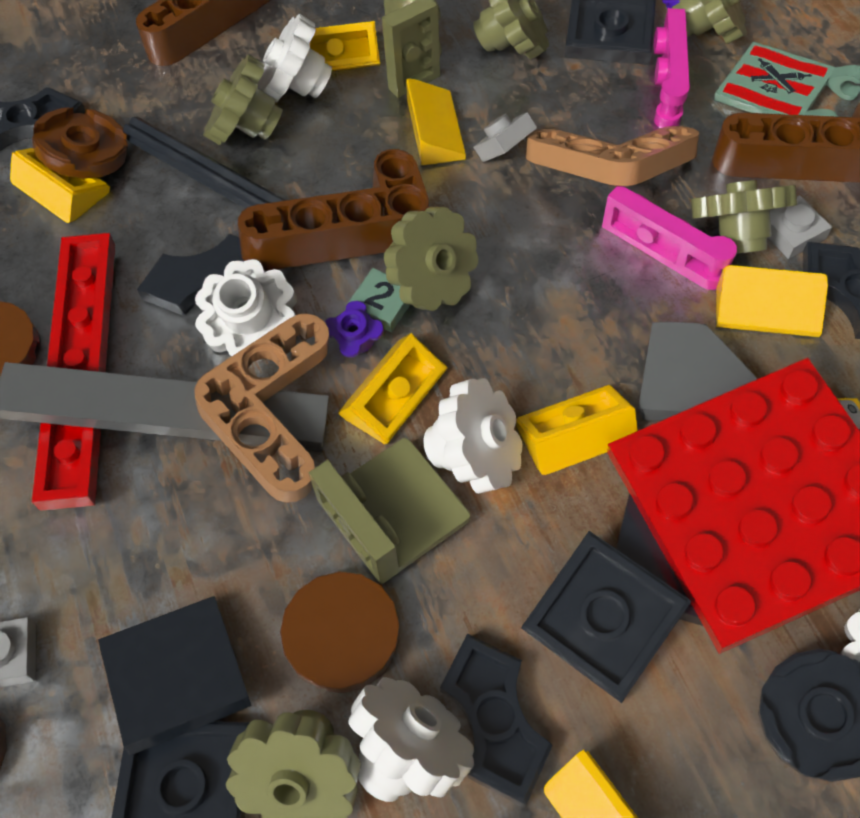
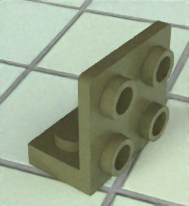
(411, 42)
(390, 507)

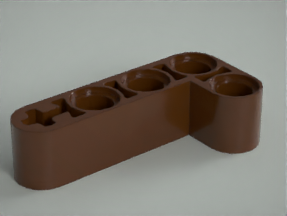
(180, 27)
(790, 147)
(337, 223)

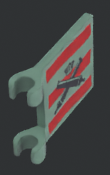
(784, 83)

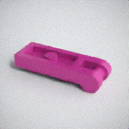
(671, 68)
(667, 238)

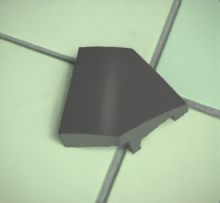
(687, 368)

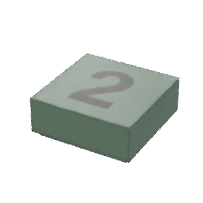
(381, 299)

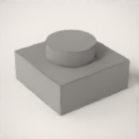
(503, 135)
(796, 226)
(17, 652)

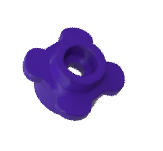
(363, 338)

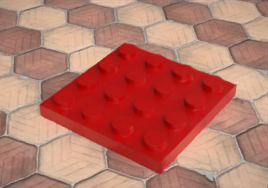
(753, 501)

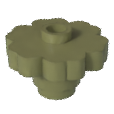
(722, 15)
(513, 24)
(242, 105)
(745, 212)
(431, 258)
(293, 768)

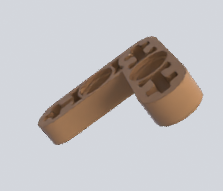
(612, 163)
(247, 400)

